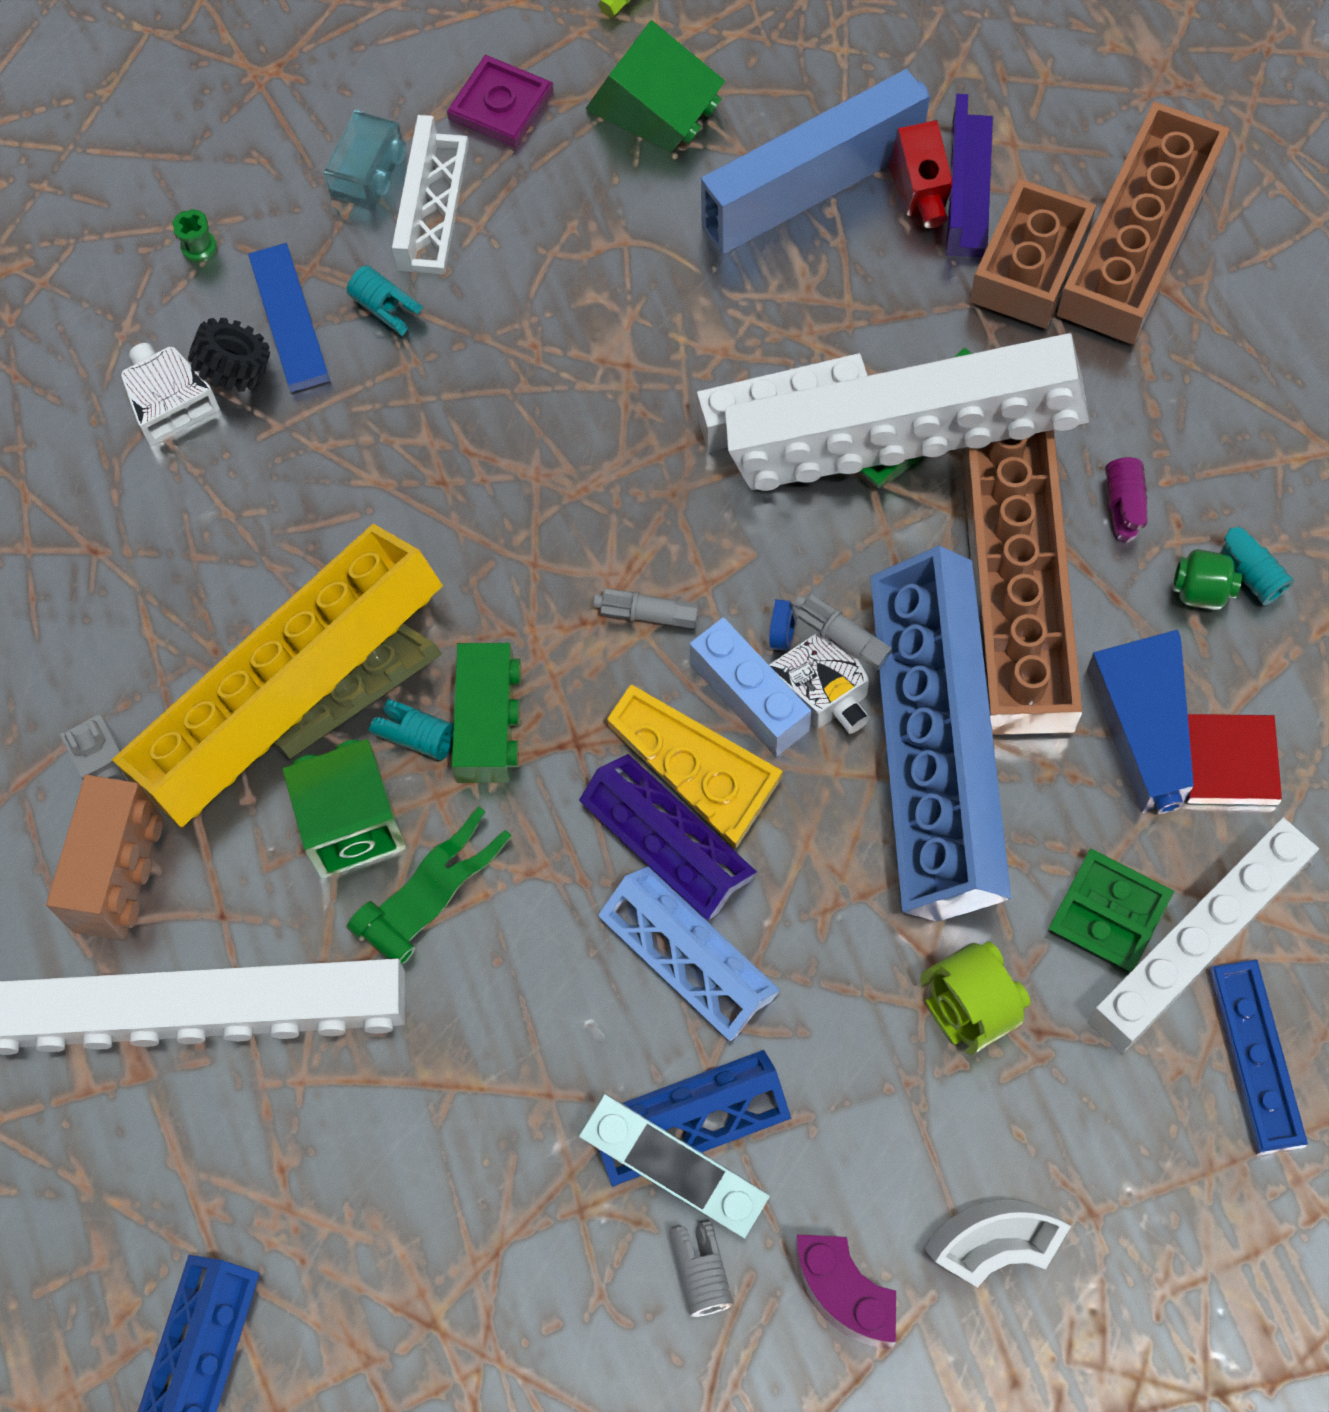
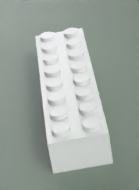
(908, 413)

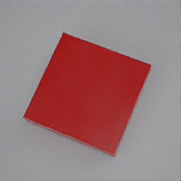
(1234, 759)

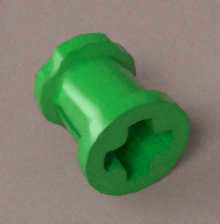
(193, 232)

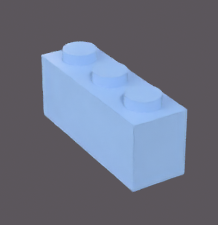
(750, 687)

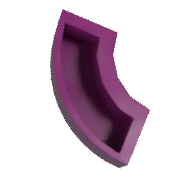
(843, 1293)

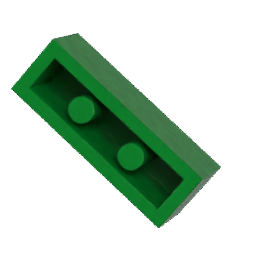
(485, 713)

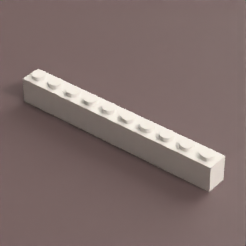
(201, 1005)

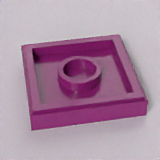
(500, 101)

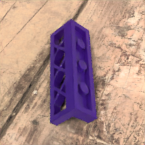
(970, 182)
(661, 836)

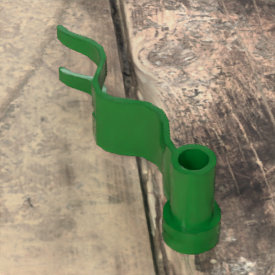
(424, 895)

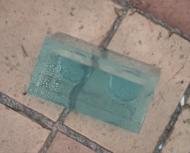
(365, 160)

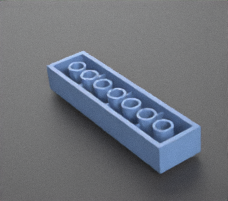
(939, 737)

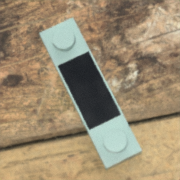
(673, 1165)

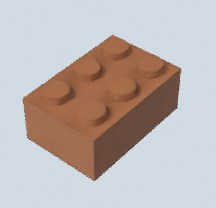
(1032, 253)
(105, 858)

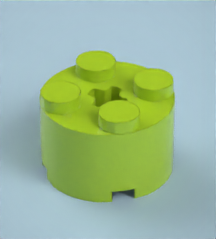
(975, 996)

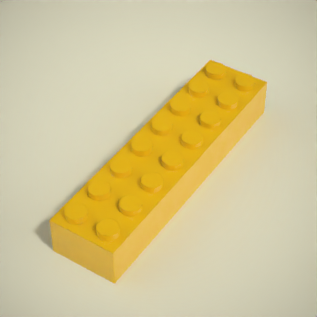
(278, 673)

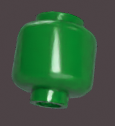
(1206, 579)

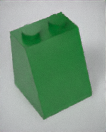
(658, 90)
(343, 808)

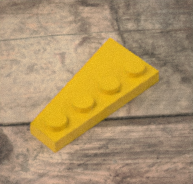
(703, 767)

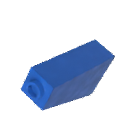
(1147, 716)

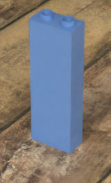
(809, 162)

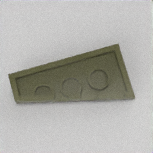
(382, 670)

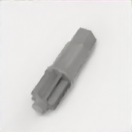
(646, 608)
(842, 630)

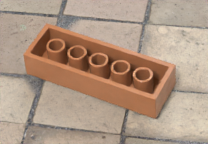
(1142, 223)

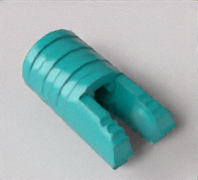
(381, 297)
(1258, 567)
(416, 730)

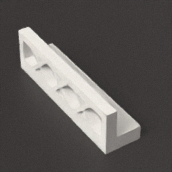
(415, 194)

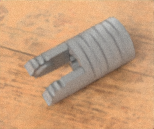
(704, 1276)

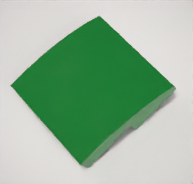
(1111, 910)

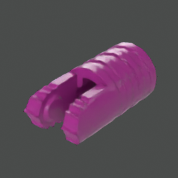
(1127, 496)

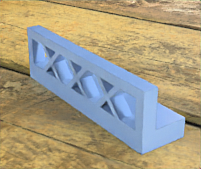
(698, 941)

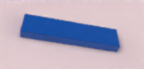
(288, 317)
(1257, 1057)

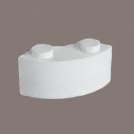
(996, 1236)

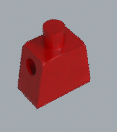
(922, 172)

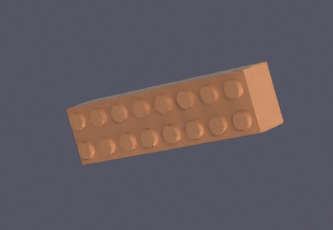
(1022, 585)

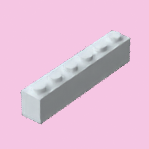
(1202, 936)

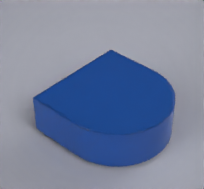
(782, 625)

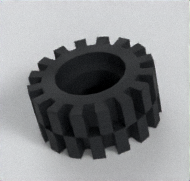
(229, 354)

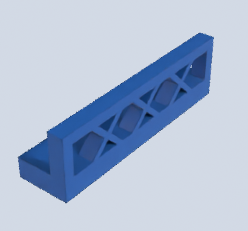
(705, 1094)
(206, 1354)

